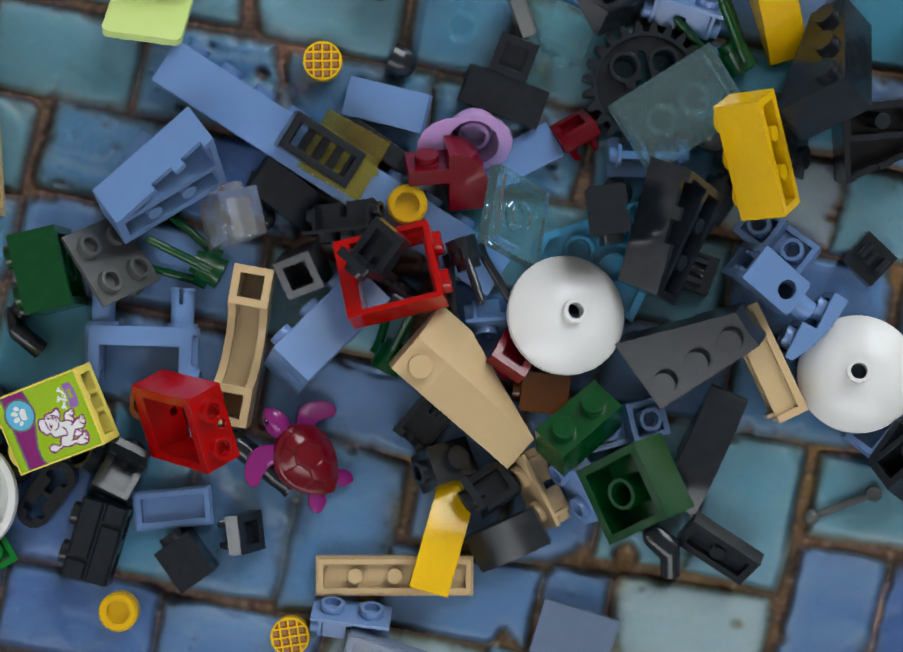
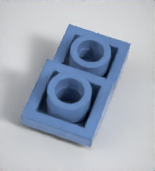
(387, 104)
(782, 239)
(800, 336)
(639, 420)

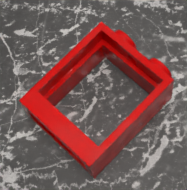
(353, 292)
(160, 407)

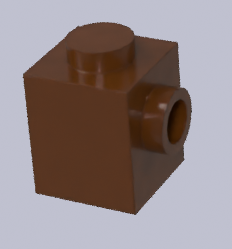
(541, 391)

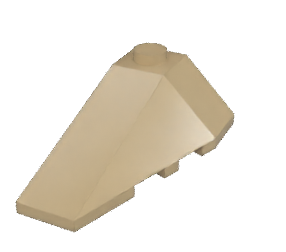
(453, 375)

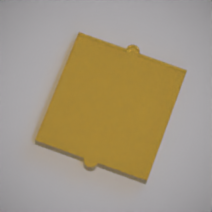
(359, 137)

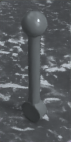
(871, 493)

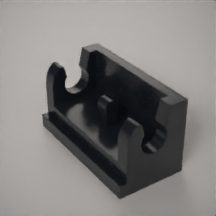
(421, 424)

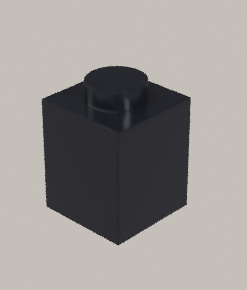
(303, 269)
(185, 558)

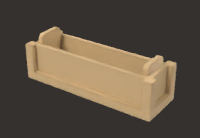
(773, 375)

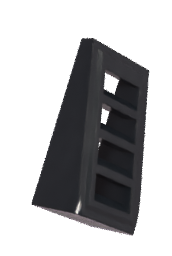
(290, 130)

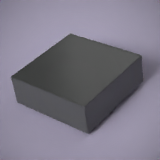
(522, 17)

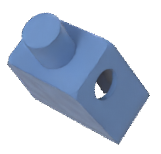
(769, 280)

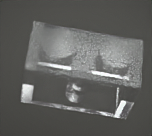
(232, 215)

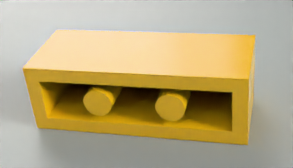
(756, 154)

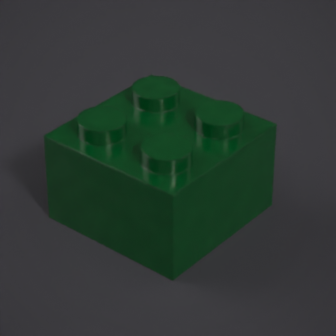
(44, 271)
(635, 488)

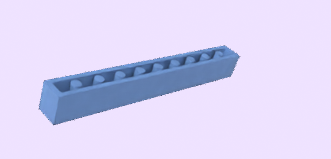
(259, 121)

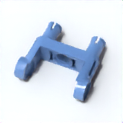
(179, 333)

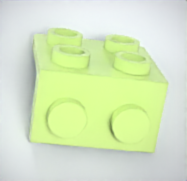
(147, 20)

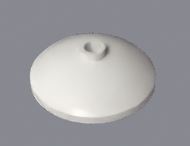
(541, 319)
(838, 396)

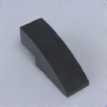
(708, 441)

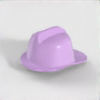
(478, 127)

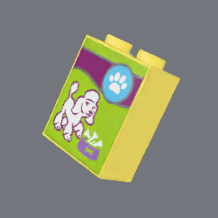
(55, 419)

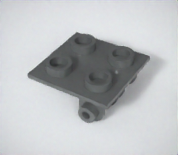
(108, 263)

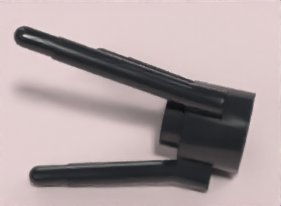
(465, 256)

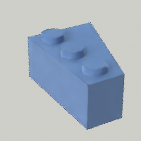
(161, 177)
(317, 337)

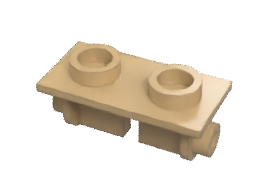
(529, 473)

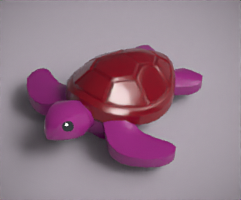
(300, 454)

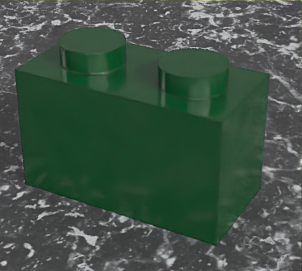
(578, 428)

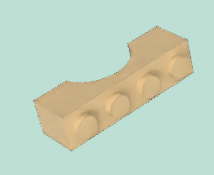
(245, 340)

